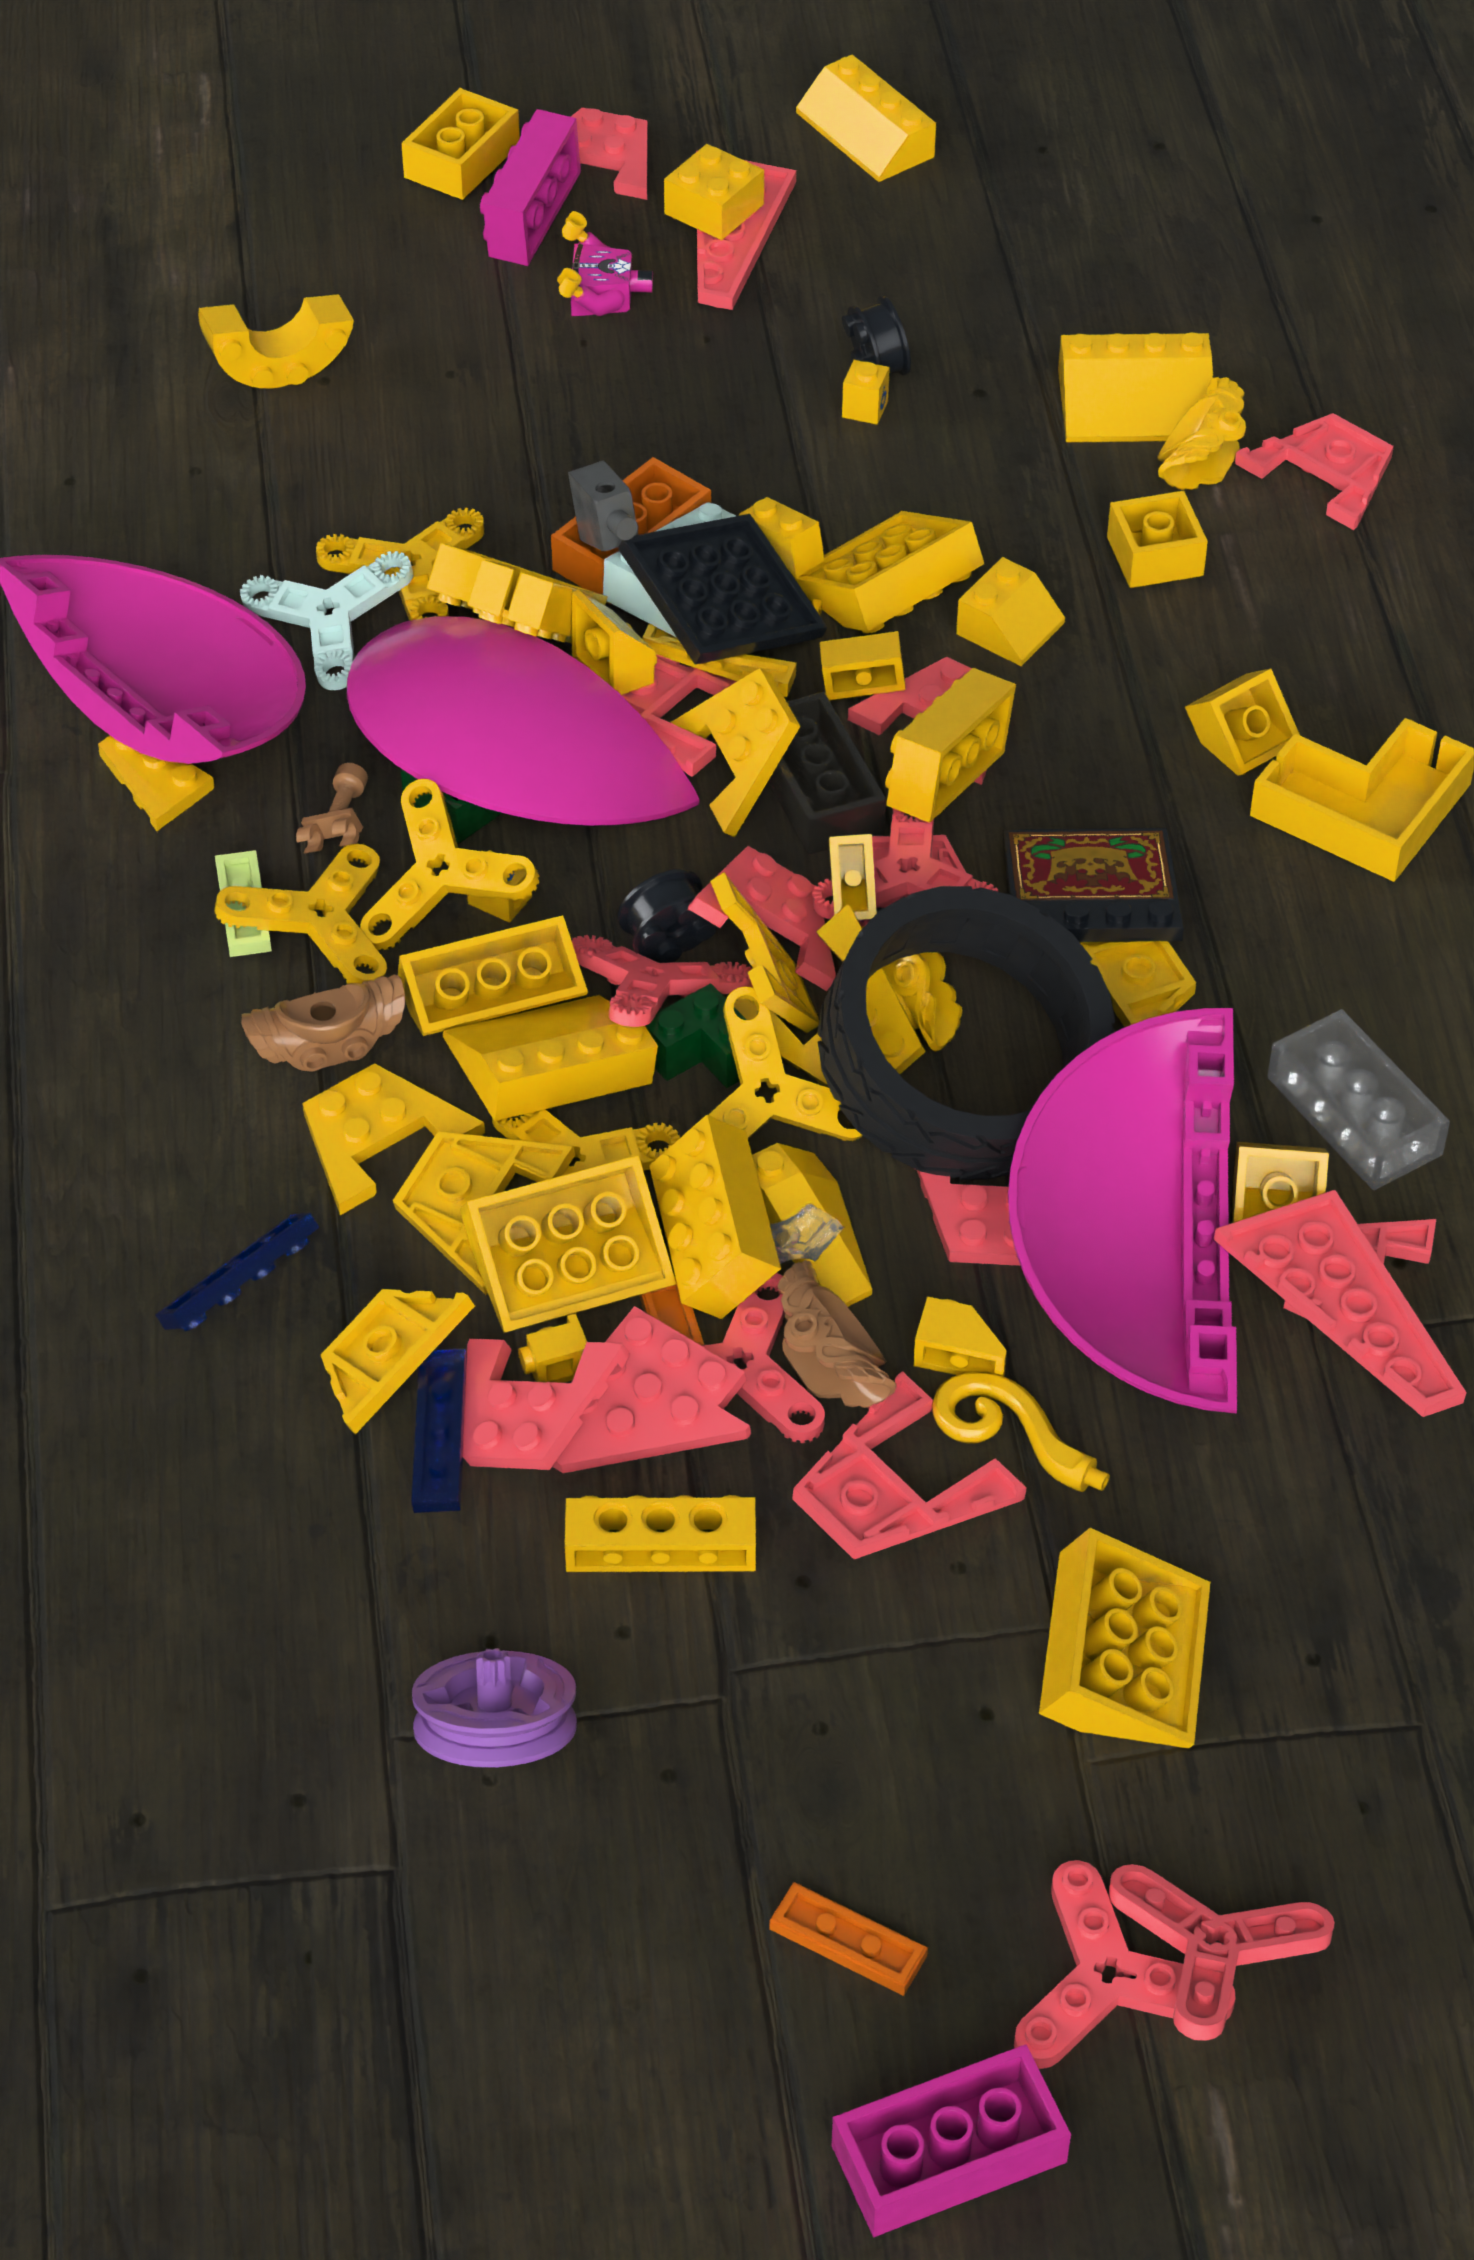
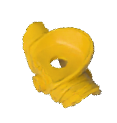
(1205, 438)
(926, 997)

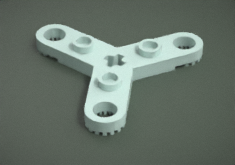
(307, 607)

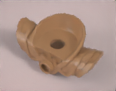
(327, 1024)
(829, 1343)

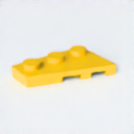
(157, 785)

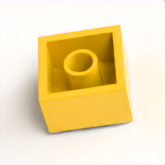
(714, 191)
(1157, 539)

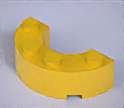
(282, 354)

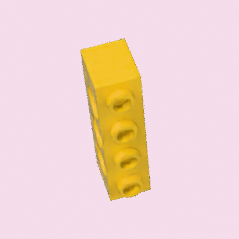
(643, 1549)

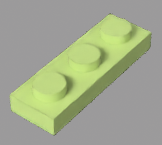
(243, 871)

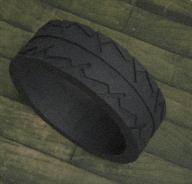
(971, 924)

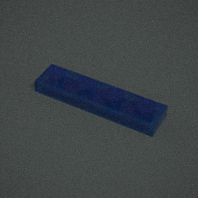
(224, 1283)
(439, 1432)

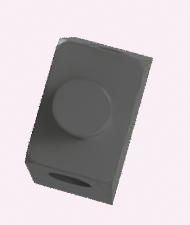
(605, 514)

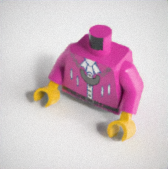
(600, 274)

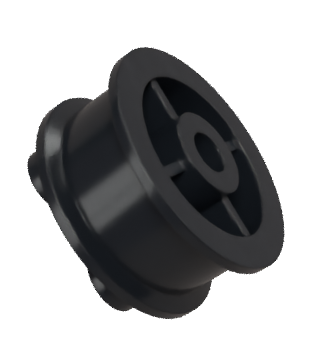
(878, 336)
(660, 916)

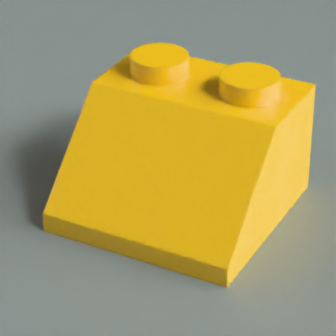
(1008, 612)
(610, 645)
(1243, 721)
(1275, 1177)

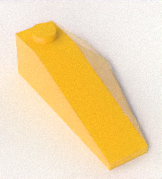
(798, 1178)

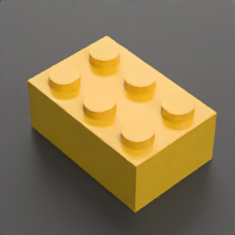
(460, 143)

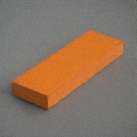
(848, 1938)

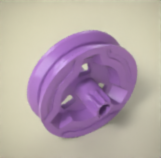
(494, 1708)

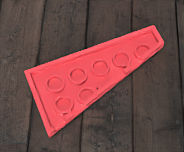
(727, 263)
(1336, 1280)

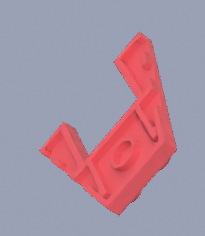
(670, 686)
(870, 1506)

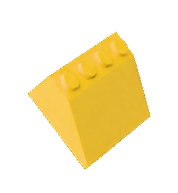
(1130, 384)
(892, 568)
(552, 1057)
(568, 1244)
(1125, 1643)

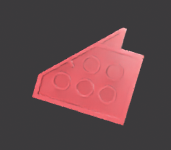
(659, 1402)

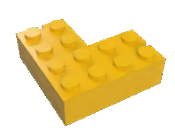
(505, 593)
(1365, 812)

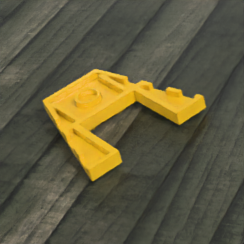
(732, 667)
(885, 1013)

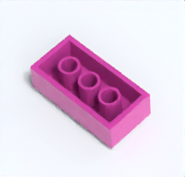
(531, 187)
(950, 2140)

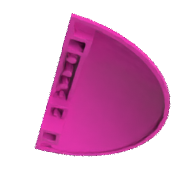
(156, 655)
(511, 725)
(1123, 1205)

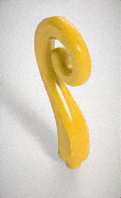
(1055, 1456)

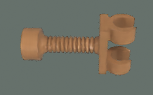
(340, 820)

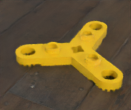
(420, 551)
(434, 843)
(295, 912)
(760, 1061)
(591, 1149)

